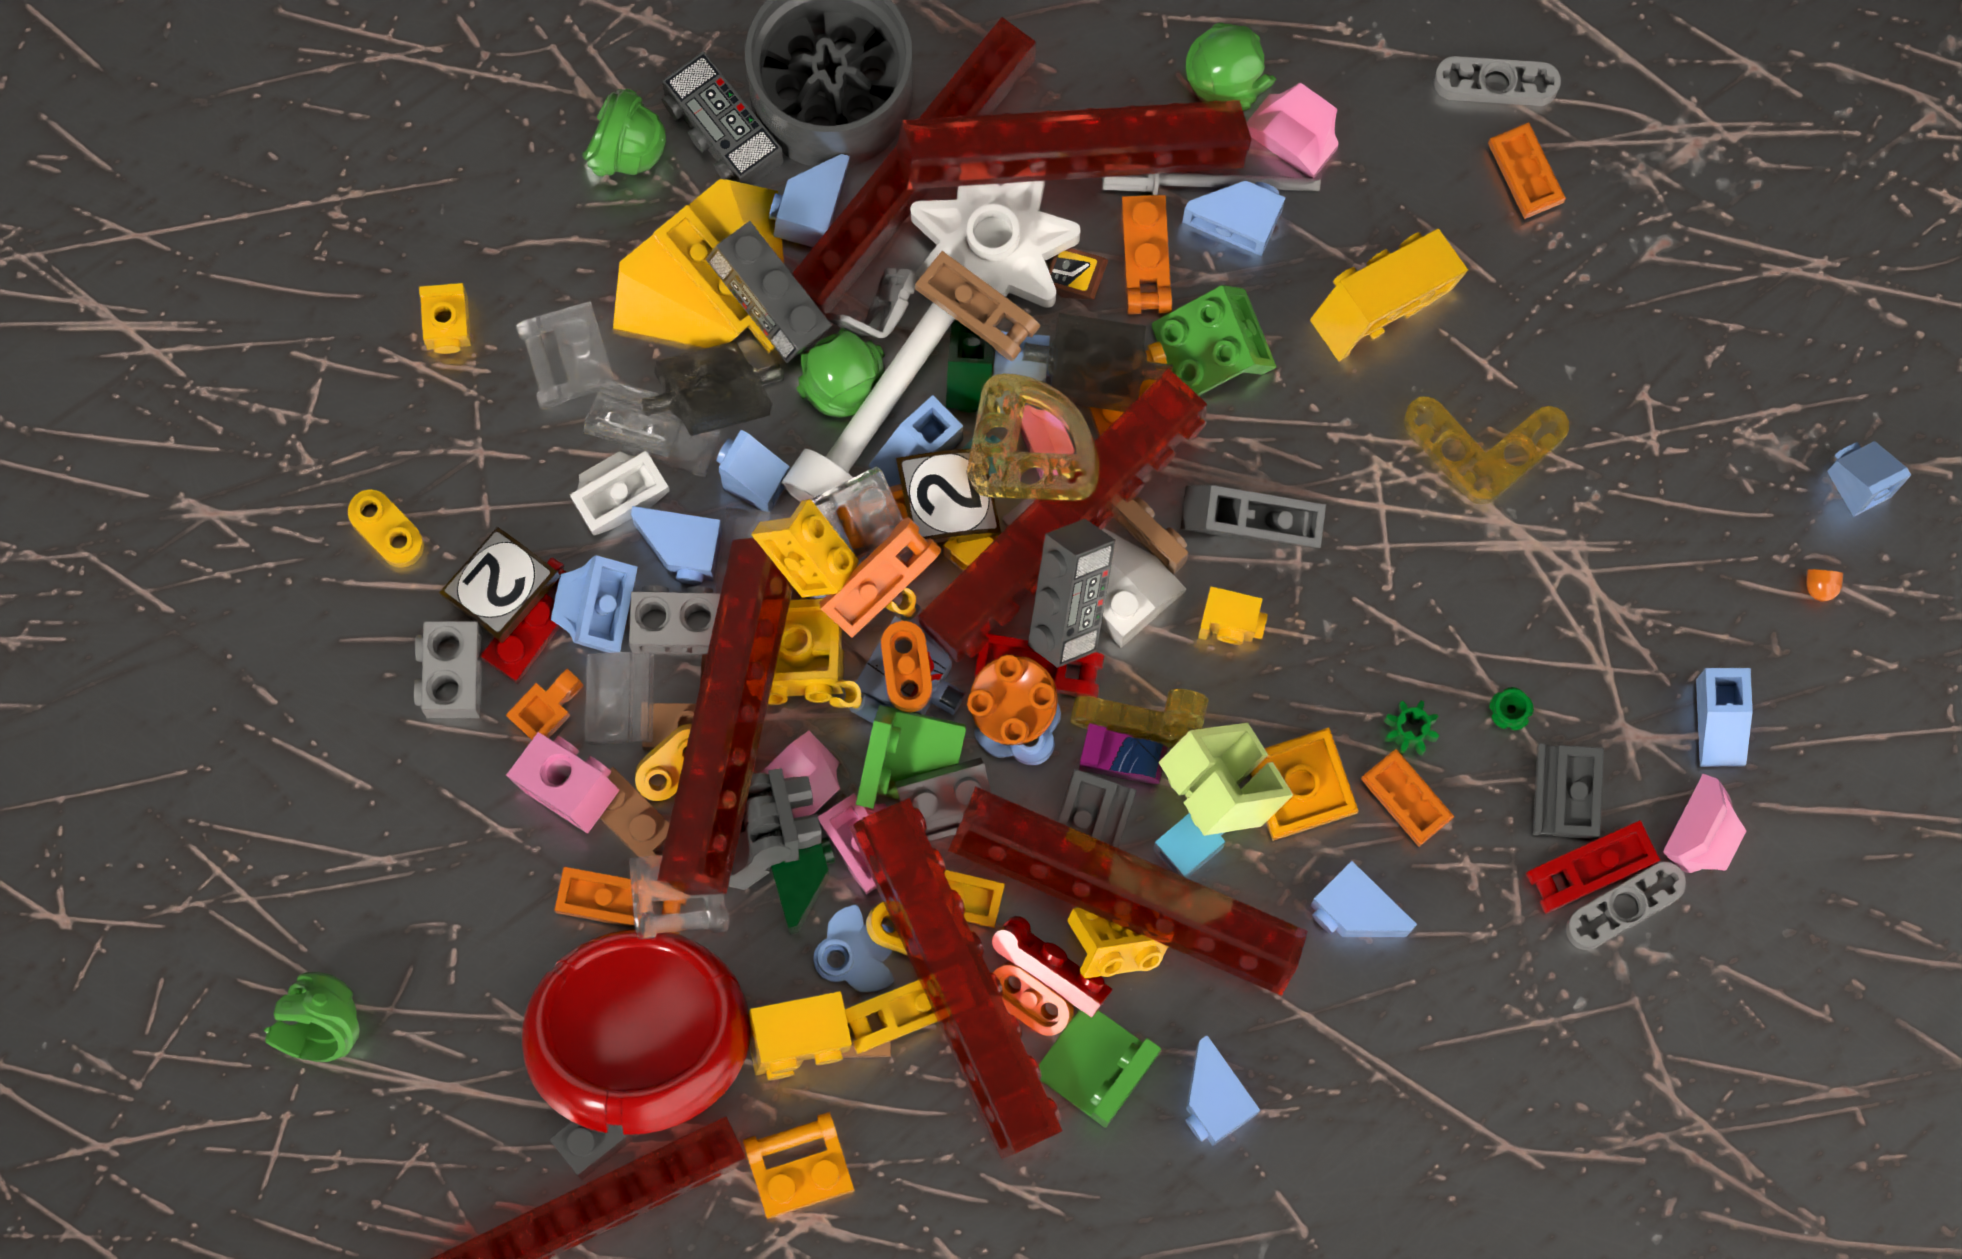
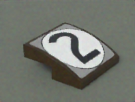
(943, 498)
(500, 584)

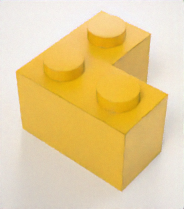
(797, 1032)

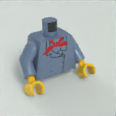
(871, 689)

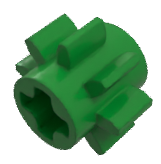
(1415, 716)

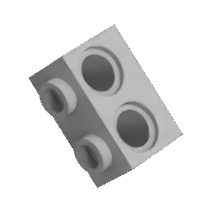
(674, 634)
(460, 669)

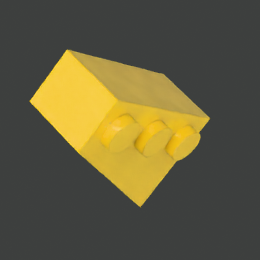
(1387, 290)

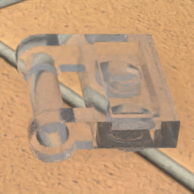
(579, 348)
(869, 506)
(647, 890)

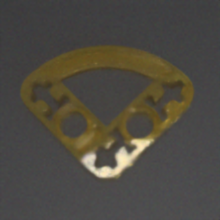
(1012, 464)

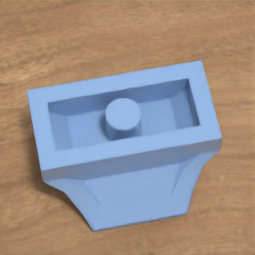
(595, 603)

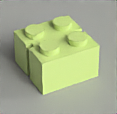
(1210, 767)

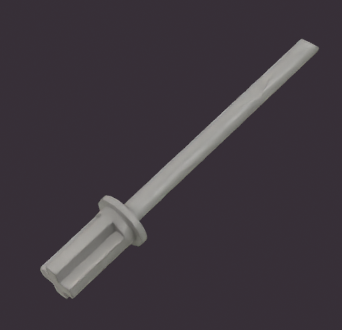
(1151, 182)

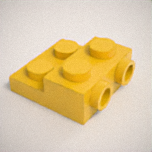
(808, 655)

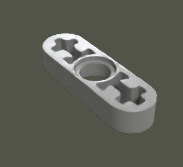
(1528, 93)
(1647, 879)

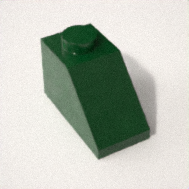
(968, 368)
(802, 882)

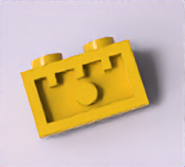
(807, 551)
(1112, 947)

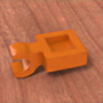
(542, 709)

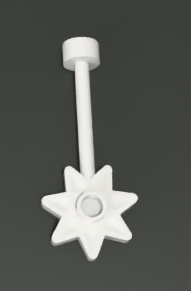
(996, 237)

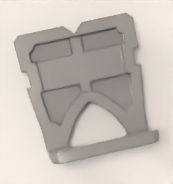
(887, 305)

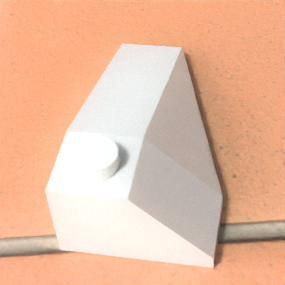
(1137, 586)

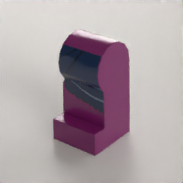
(1121, 756)

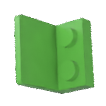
(1214, 339)
(905, 747)
(1096, 1065)

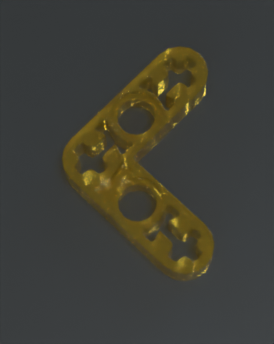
(1488, 463)
(1182, 712)

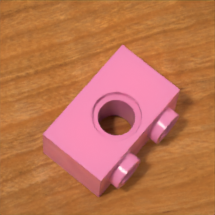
(580, 797)

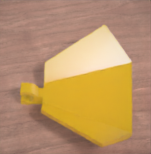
(670, 287)

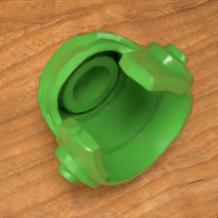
(1227, 65)
(626, 138)
(840, 373)
(323, 1015)

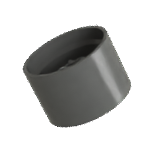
(784, 27)

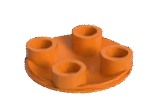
(1013, 700)

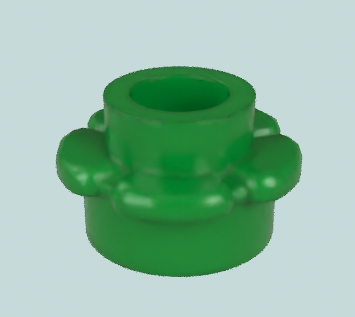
(1511, 697)

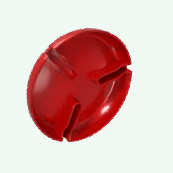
(635, 1032)

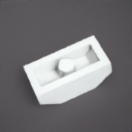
(616, 485)

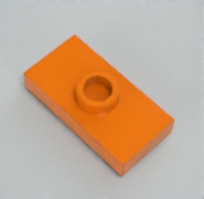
(1526, 170)
(1407, 797)

